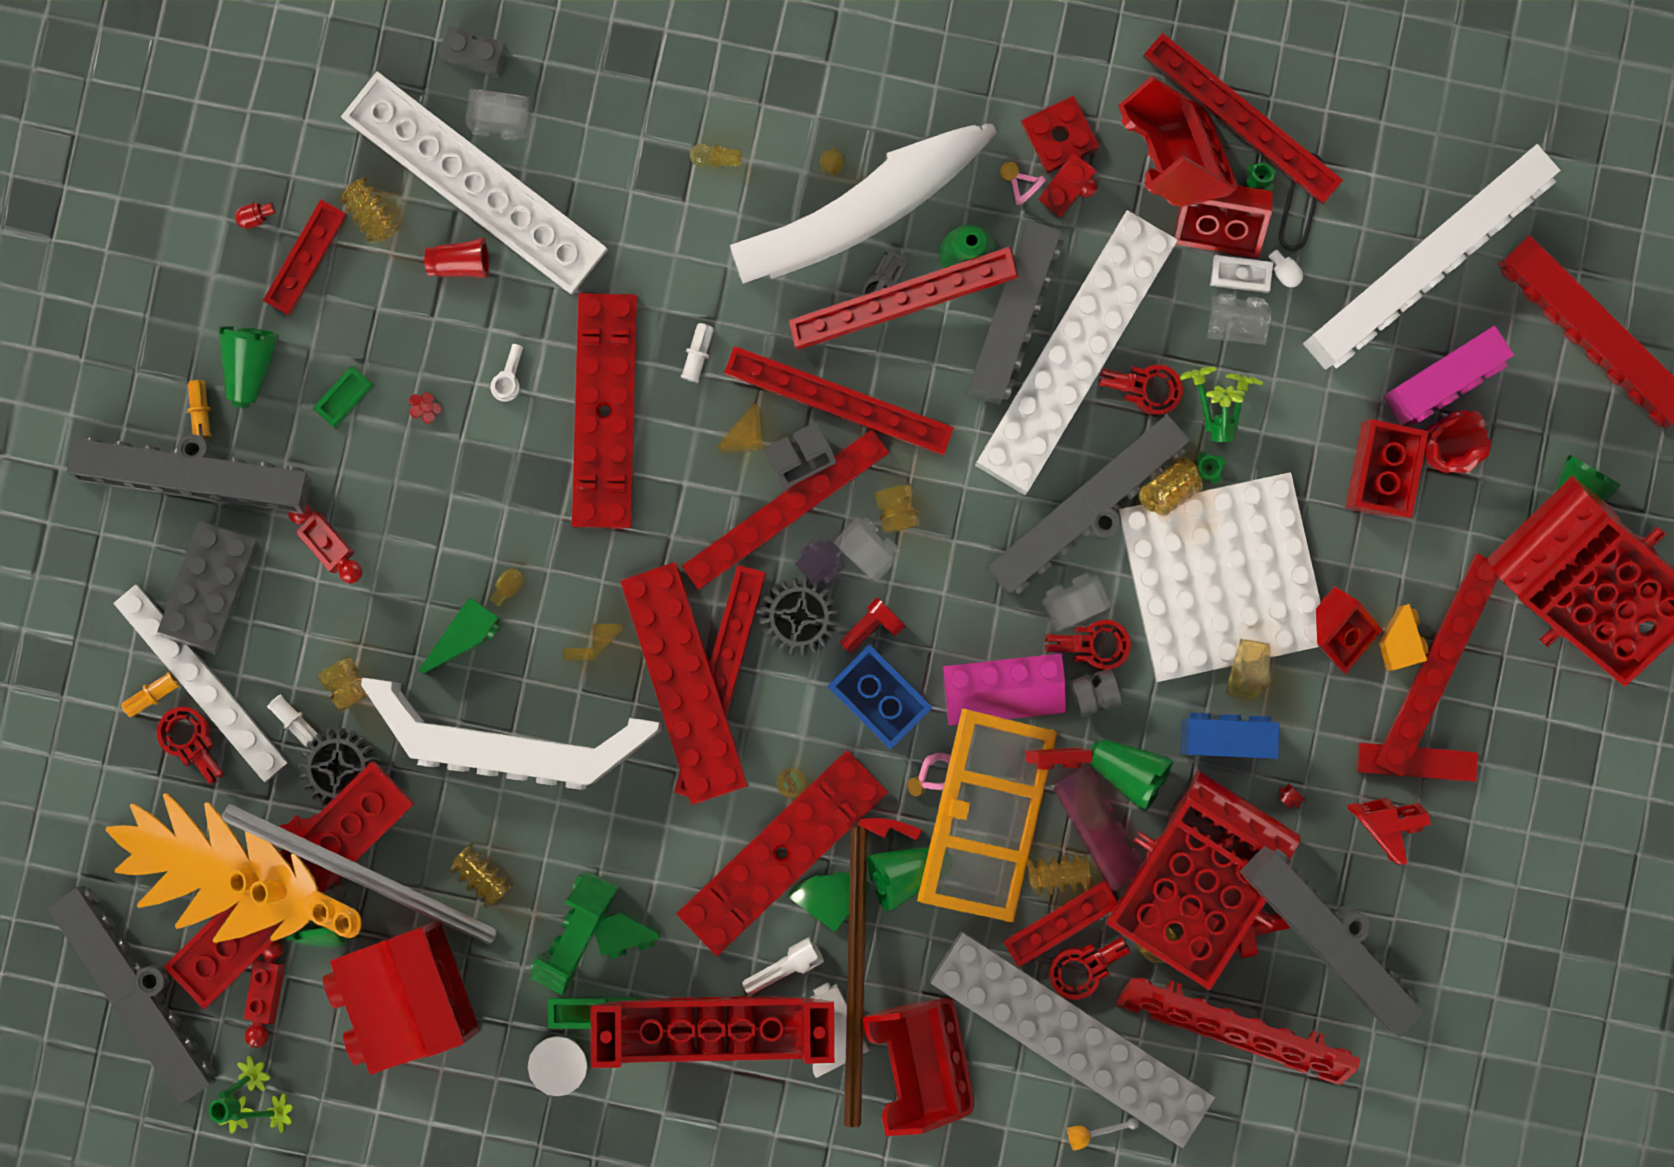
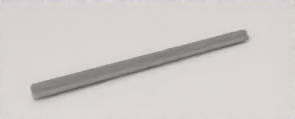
(358, 874)

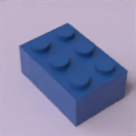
(879, 696)
(1229, 736)

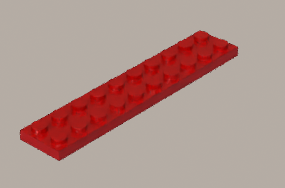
(344, 827)

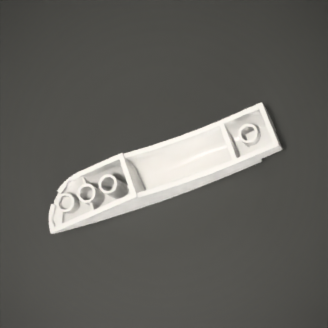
(877, 202)

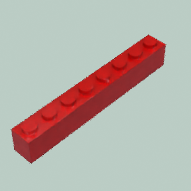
(1592, 328)

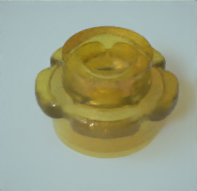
(831, 161)

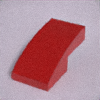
(881, 826)

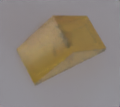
(745, 435)
(1250, 670)

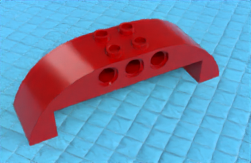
(712, 1030)

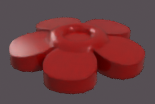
(423, 406)

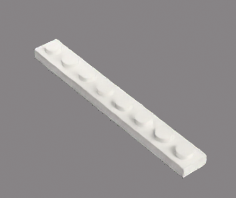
(203, 686)

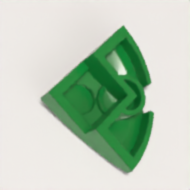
(825, 898)
(318, 938)

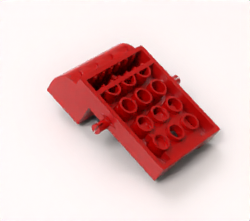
(1591, 580)
(1197, 880)

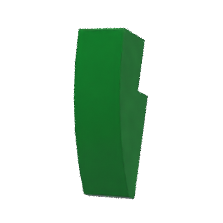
(576, 1011)

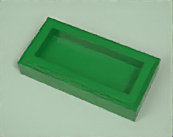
(343, 397)

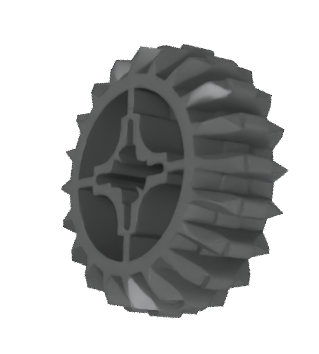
(774, 612)
(339, 754)

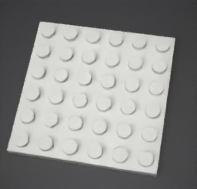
(1222, 572)

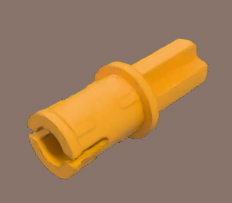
(199, 408)
(150, 694)

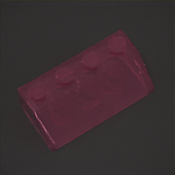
(1096, 827)

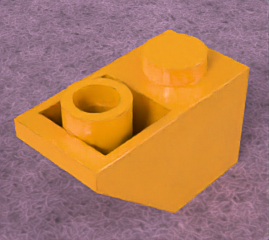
(1401, 640)

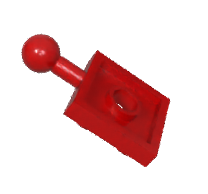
(1054, 153)

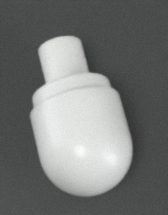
(1286, 269)

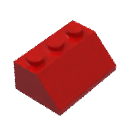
(1228, 223)
(1386, 469)

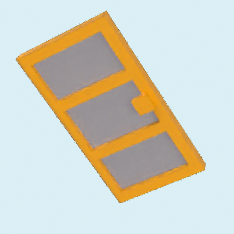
(986, 817)

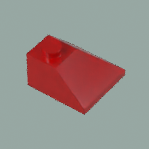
(1344, 629)

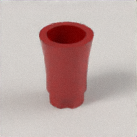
(458, 259)

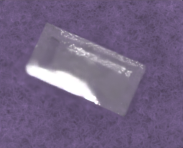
(498, 114)
(867, 549)
(1076, 602)

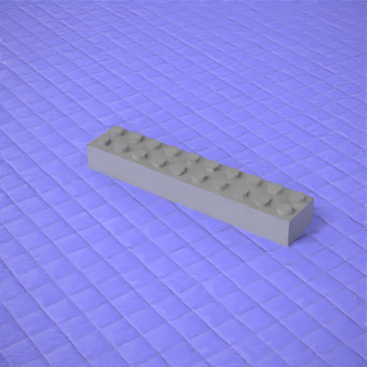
(1072, 1039)

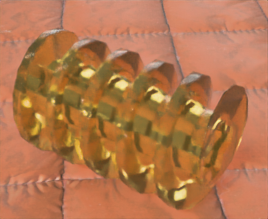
(367, 213)
(1171, 488)
(1058, 874)
(480, 876)

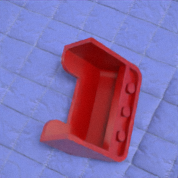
(1180, 143)
(925, 1064)

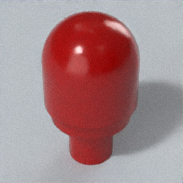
(253, 214)

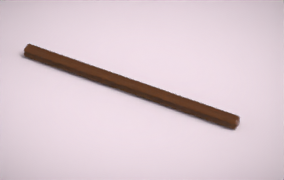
(855, 977)

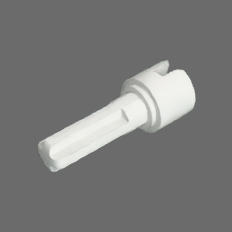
(800, 958)

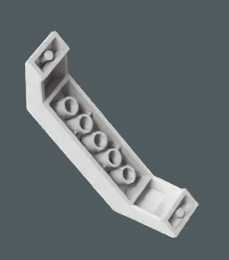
(501, 752)

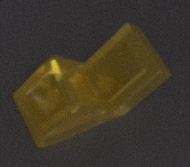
(603, 637)

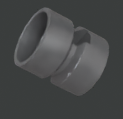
(1096, 692)

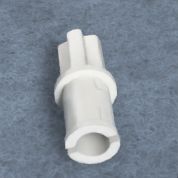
(697, 353)
(292, 720)

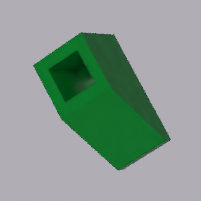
(622, 932)

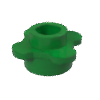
(1263, 171)
(1215, 462)

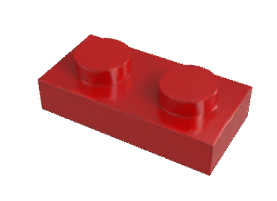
(1067, 185)
(1068, 757)

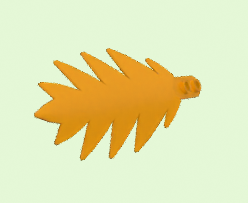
(259, 883)

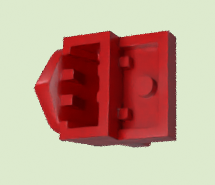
(1387, 821)

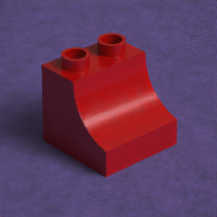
(401, 999)

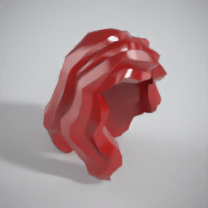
(1457, 442)

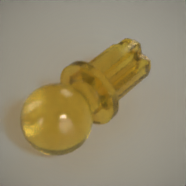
(703, 155)

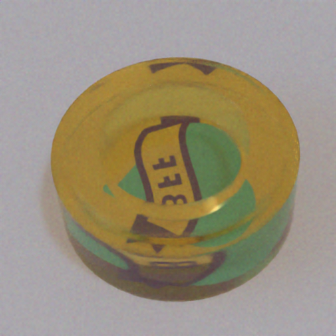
(791, 782)

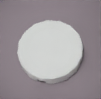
(557, 1065)

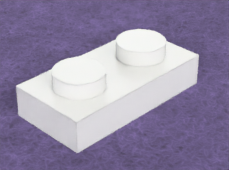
(1241, 274)

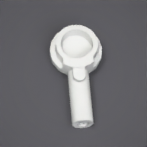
(505, 385)

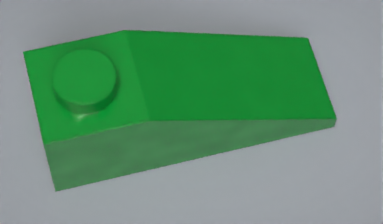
(466, 632)

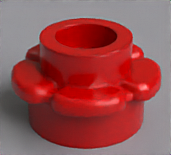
(1290, 797)

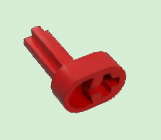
(877, 615)
(1248, 945)

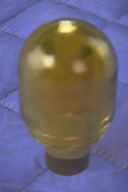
(507, 585)

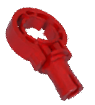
(1126, 383)
(1073, 644)
(201, 756)
(1103, 956)

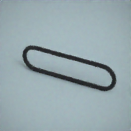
(1294, 248)

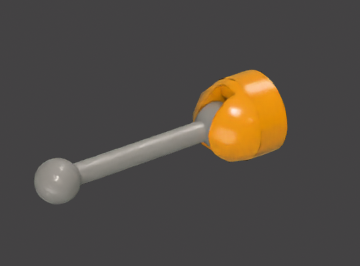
(1080, 1136)

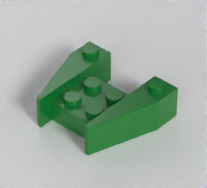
(590, 902)

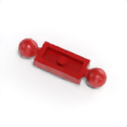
(327, 545)
(263, 994)

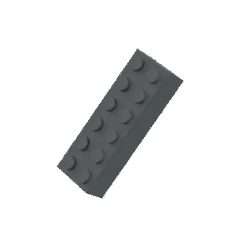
(1013, 313)

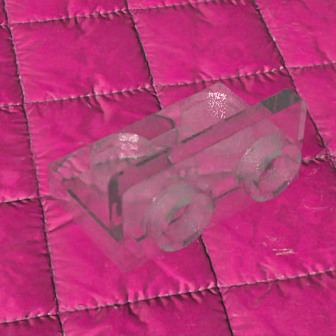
(1239, 319)

